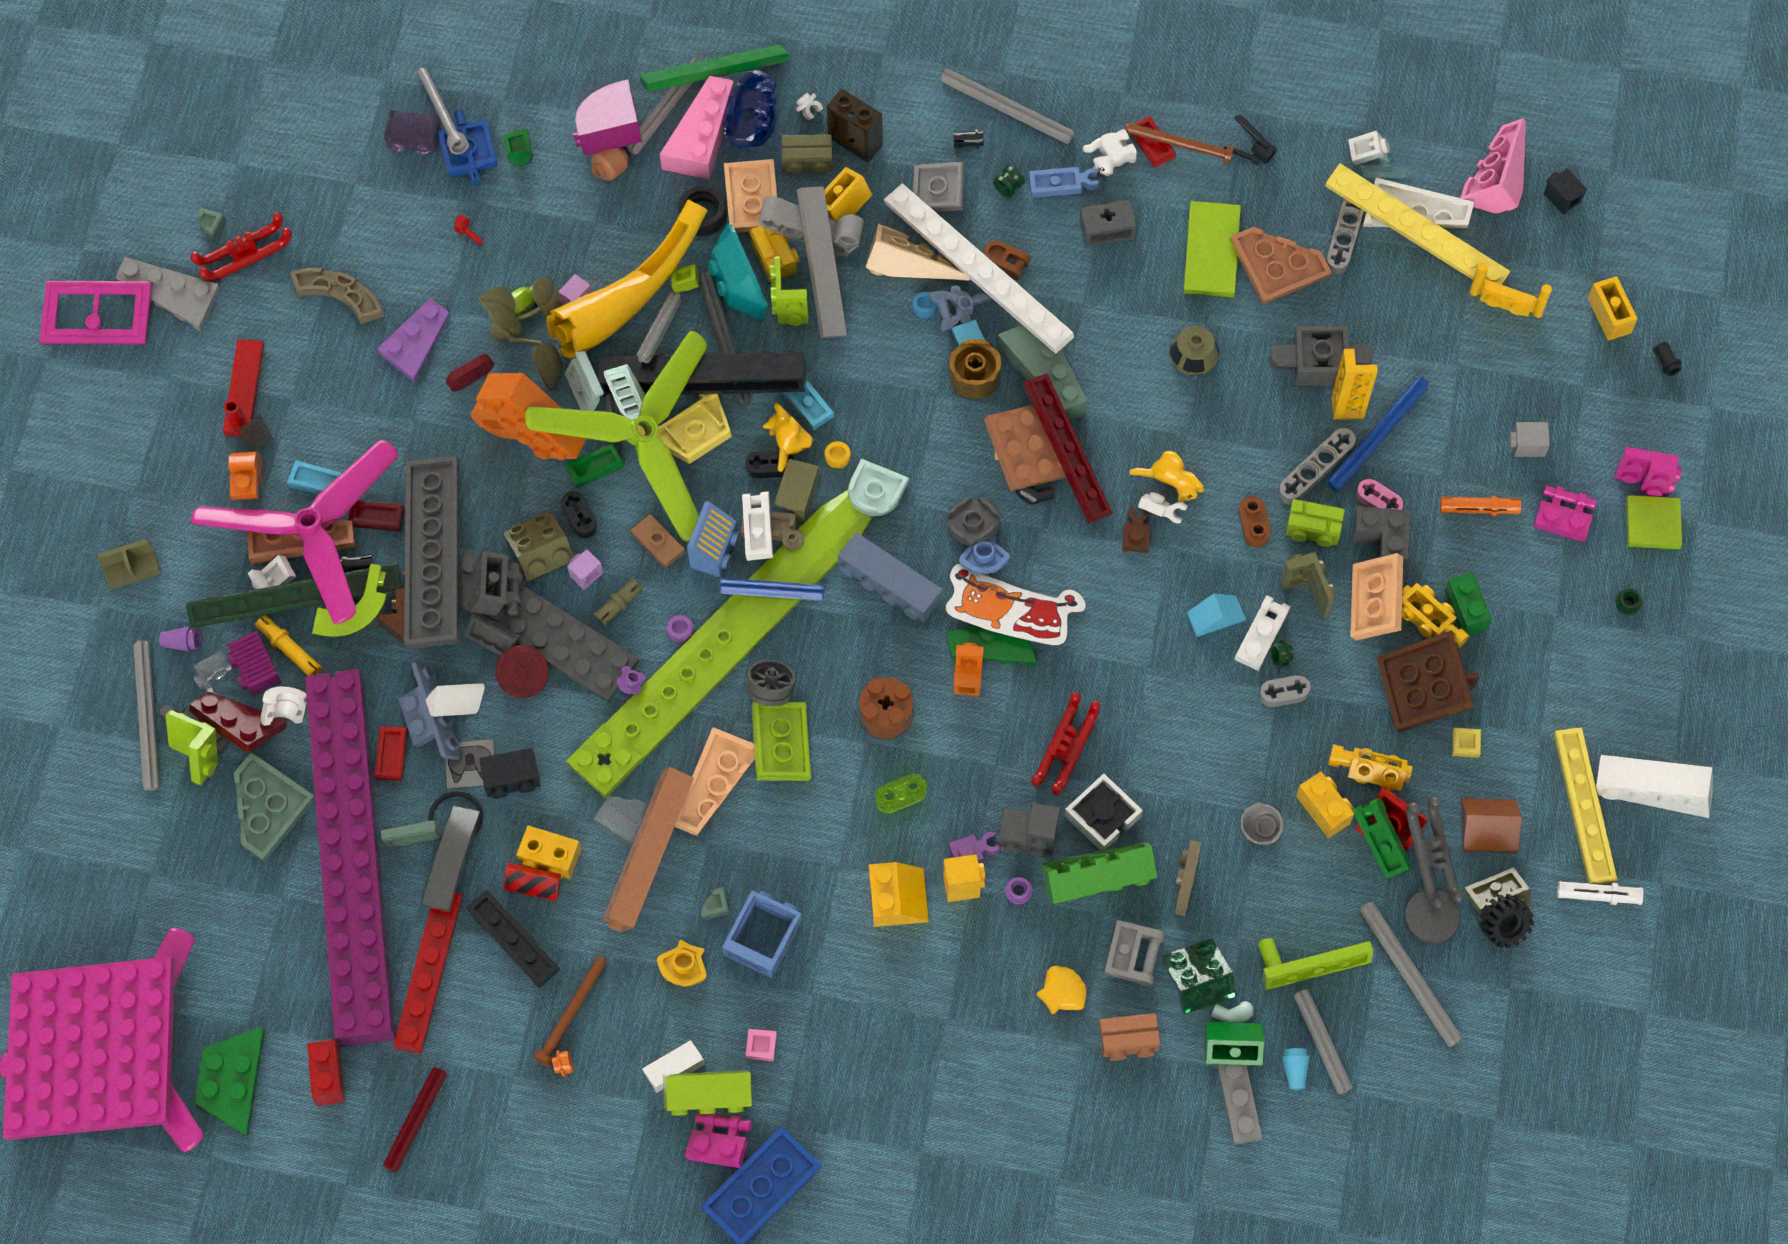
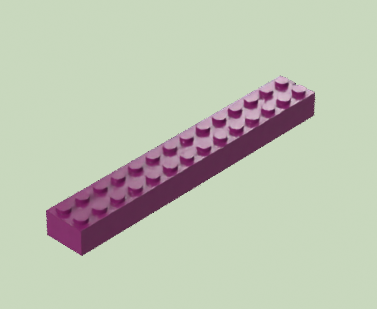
(350, 859)

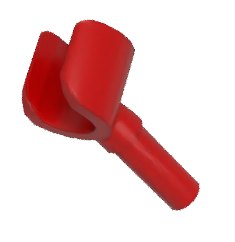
(461, 227)

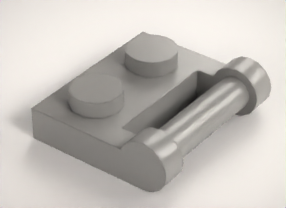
(1125, 951)

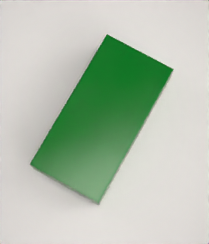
(594, 465)

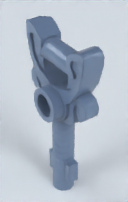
(962, 302)

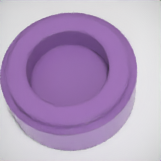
(680, 628)

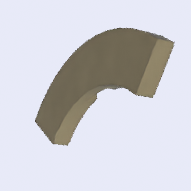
(341, 287)

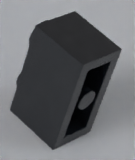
(510, 773)

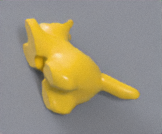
(789, 435)
(1171, 471)

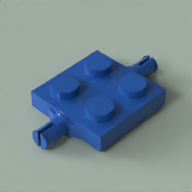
(479, 154)

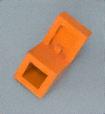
(245, 475)
(968, 669)

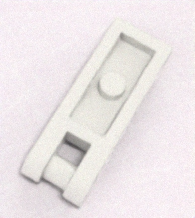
(757, 526)
(1262, 634)

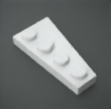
(1439, 208)

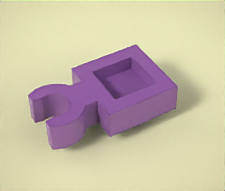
(970, 846)

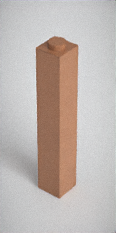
(647, 850)

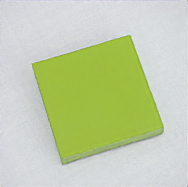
(1653, 522)

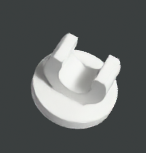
(805, 103)

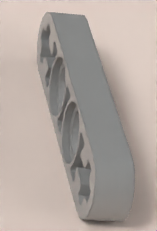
(1344, 229)
(1318, 467)

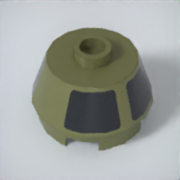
(1194, 351)

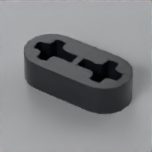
(768, 464)
(583, 511)

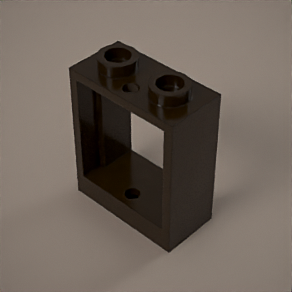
(863, 127)

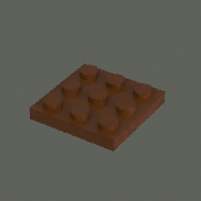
(1425, 681)

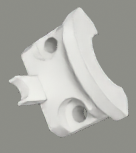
(285, 703)

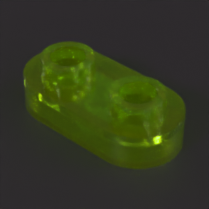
(902, 793)

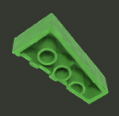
(1098, 872)

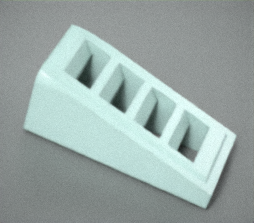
(628, 407)

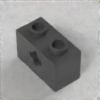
(1107, 223)

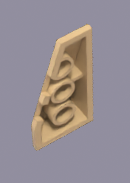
(897, 257)

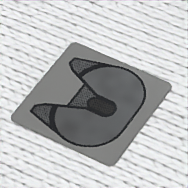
(467, 770)

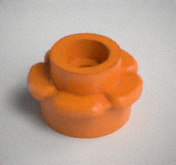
(563, 1063)

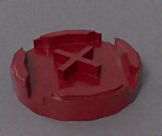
(522, 671)

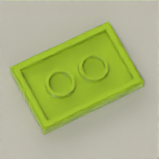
(781, 742)

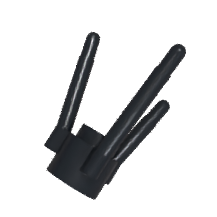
(1262, 148)

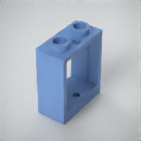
(749, 957)

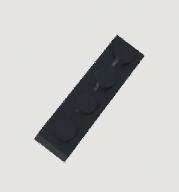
(513, 939)

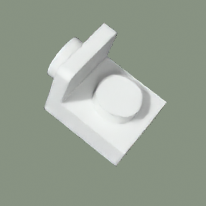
(1368, 147)

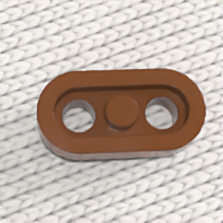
(1254, 520)

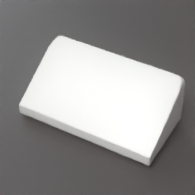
(455, 699)
(679, 1061)

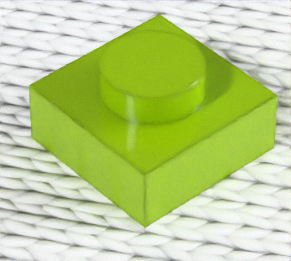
(685, 278)

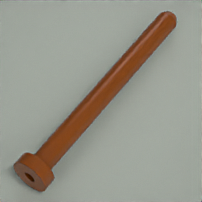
(1225, 154)
(544, 1056)

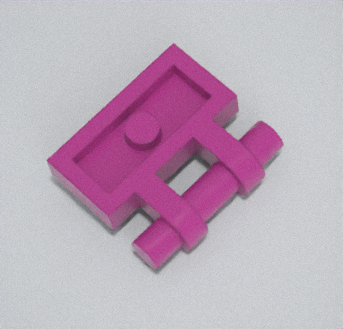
(1564, 520)
(718, 1148)

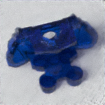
(754, 93)

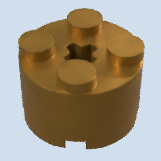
(975, 369)

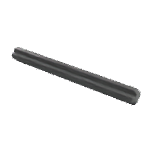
(720, 323)

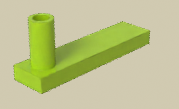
(1281, 974)

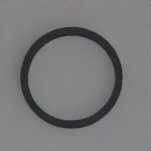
(461, 794)

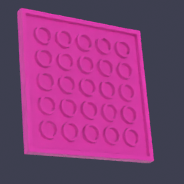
(89, 1048)

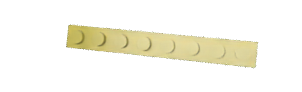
(1412, 225)

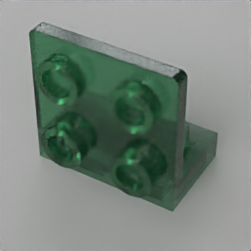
(1200, 975)

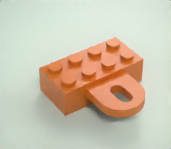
(502, 413)

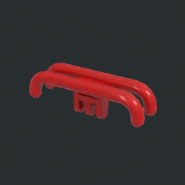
(243, 250)
(1066, 745)

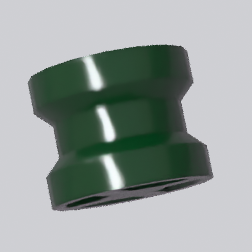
(1008, 181)

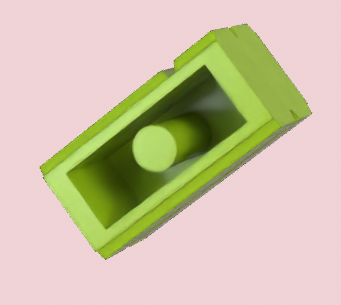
(1314, 523)

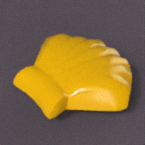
(683, 965)
(1063, 990)

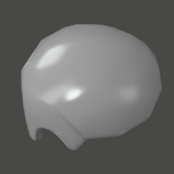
(1262, 824)

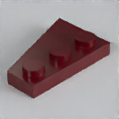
(235, 721)

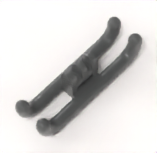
(1432, 852)

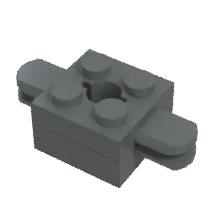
(1317, 345)

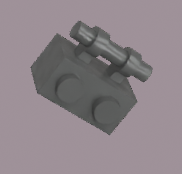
(490, 584)

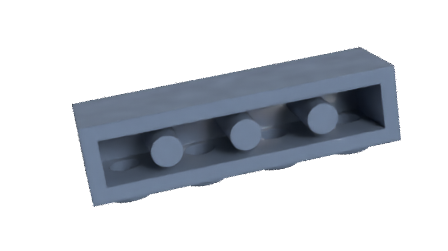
(889, 578)

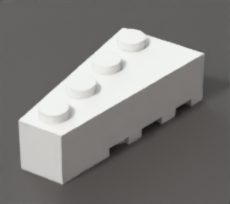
(1657, 784)

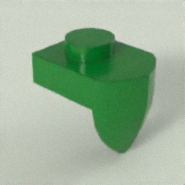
(518, 147)

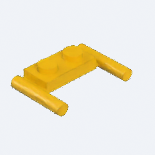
(1508, 298)

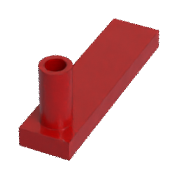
(243, 385)

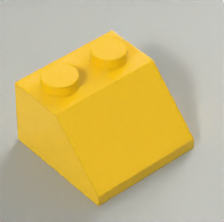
(897, 894)

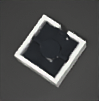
(1103, 812)

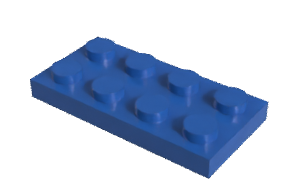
(761, 1186)

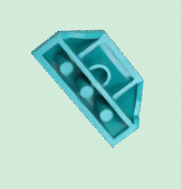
(735, 276)

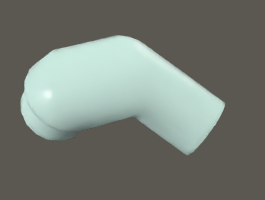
(1236, 1015)

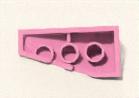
(1501, 174)

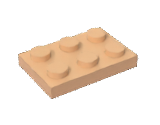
(746, 188)
(1376, 596)

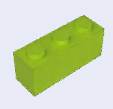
(707, 1092)

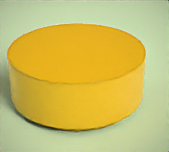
(837, 454)

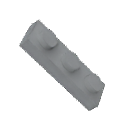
(1239, 1103)

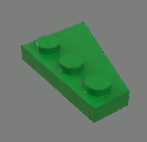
(996, 645)

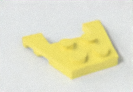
(695, 429)

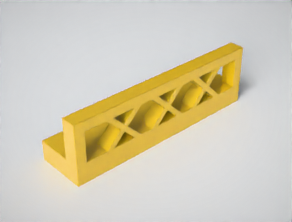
(1345, 388)

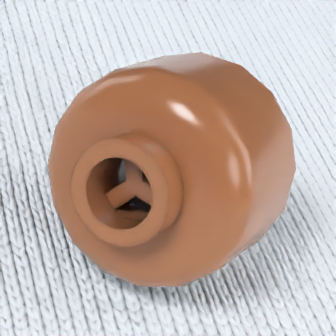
(609, 163)

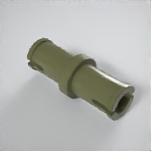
(618, 602)

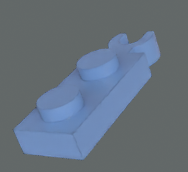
(1061, 181)

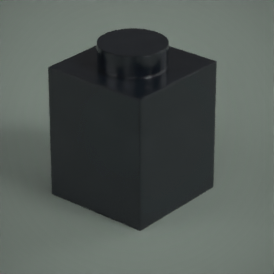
(1564, 190)

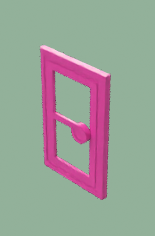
(93, 335)

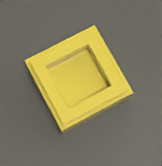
(1466, 742)

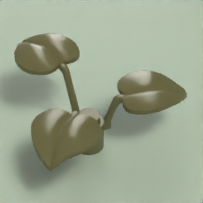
(505, 326)

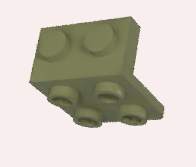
(539, 545)
(1308, 569)

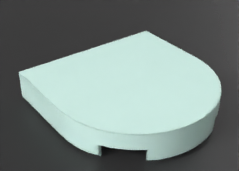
(875, 489)

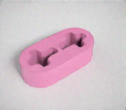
(1380, 497)

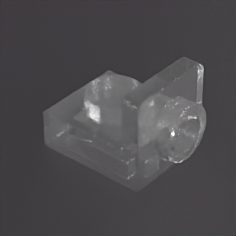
(211, 668)

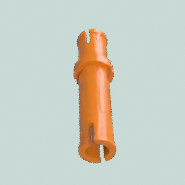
(1480, 505)

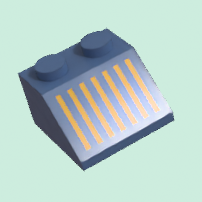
(712, 540)

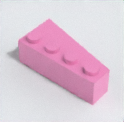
(700, 132)

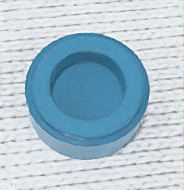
(923, 306)

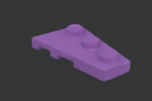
(411, 343)

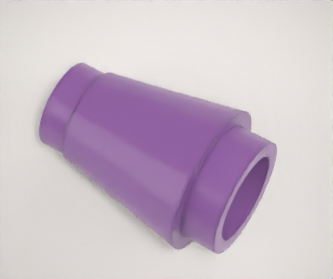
(181, 639)

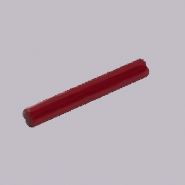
(414, 1119)

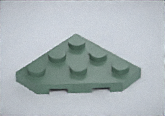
(267, 805)

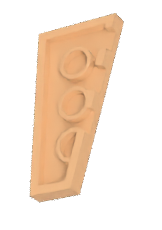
(716, 774)

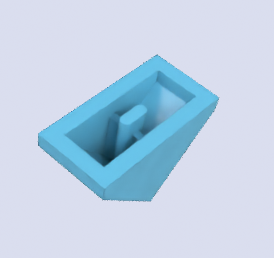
(1215, 613)

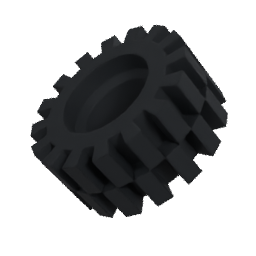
(1515, 929)

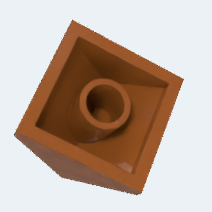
(1490, 825)

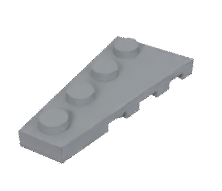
(178, 293)

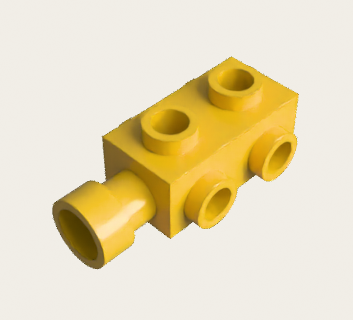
(1430, 612)
(1373, 770)

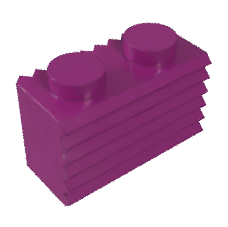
(253, 662)

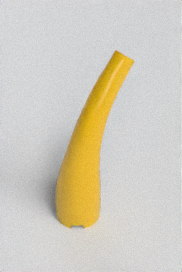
(600, 314)

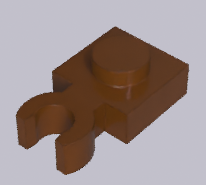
(1136, 534)

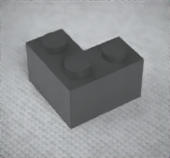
(1383, 528)
(1029, 830)

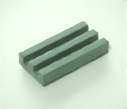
(410, 834)

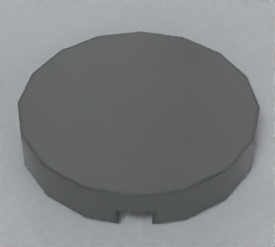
(973, 521)
(1431, 924)

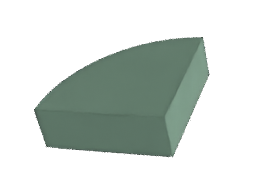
(210, 222)
(715, 905)

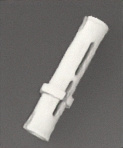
(1572, 891)

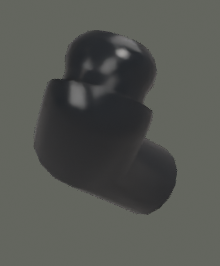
(1034, 496)

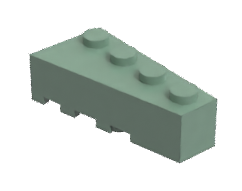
(1034, 359)

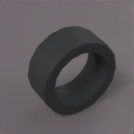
(708, 194)

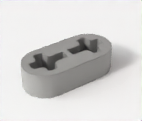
(1283, 685)

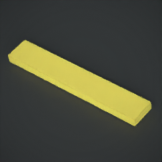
(1585, 806)

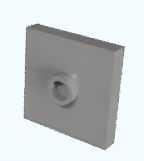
(940, 185)

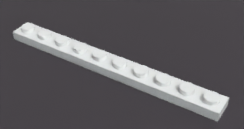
(979, 268)

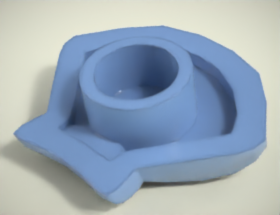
(984, 557)

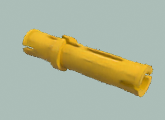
(280, 639)

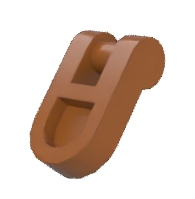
(999, 254)

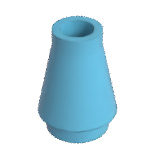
(1296, 1067)

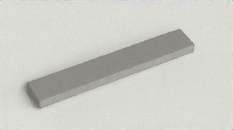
(821, 262)

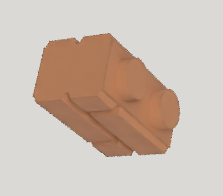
(1129, 1036)

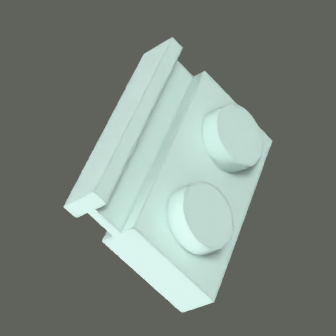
(583, 382)

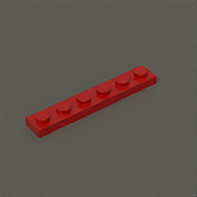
(427, 978)

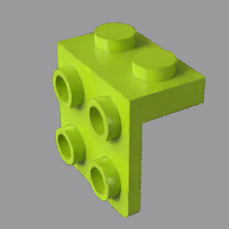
(788, 305)
(194, 740)

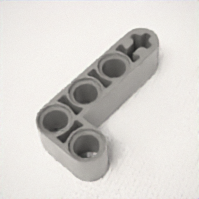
(786, 220)

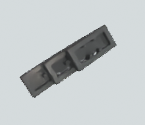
(451, 858)

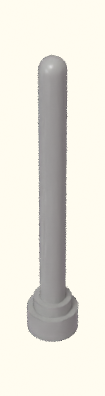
(456, 141)

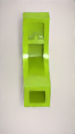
(366, 609)

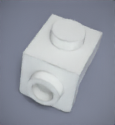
(274, 574)

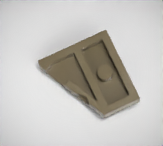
(1186, 876)

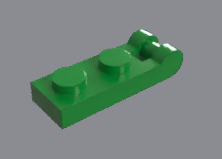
(1382, 838)

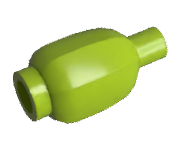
(523, 300)

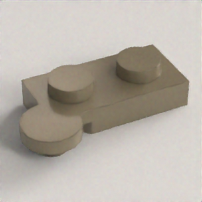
(783, 530)

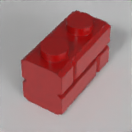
(325, 1072)

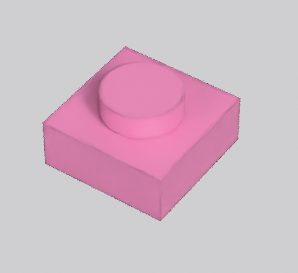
(761, 1045)

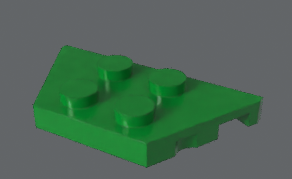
(230, 1078)

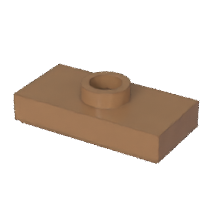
(657, 541)

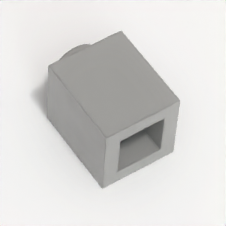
(1529, 439)

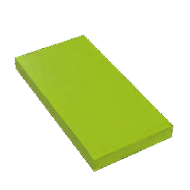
(1209, 253)

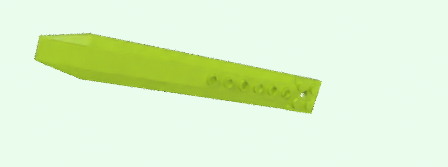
(713, 651)

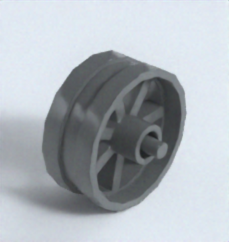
(773, 683)

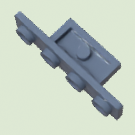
(418, 719)

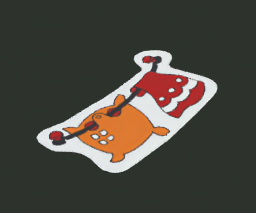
(1011, 609)

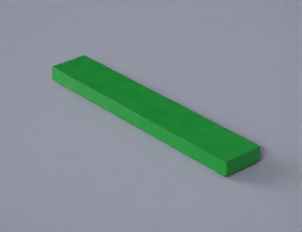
(713, 67)

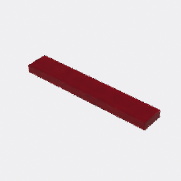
(1067, 448)

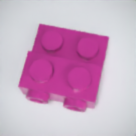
(1651, 469)

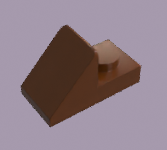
(394, 622)

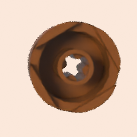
(886, 693)

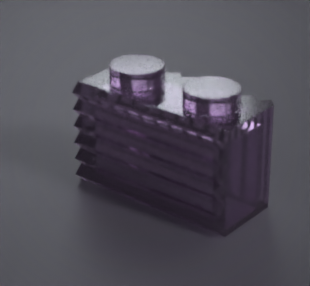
(412, 132)

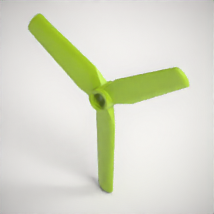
(651, 451)

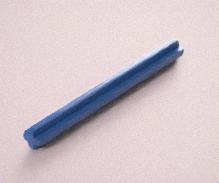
(1378, 433)

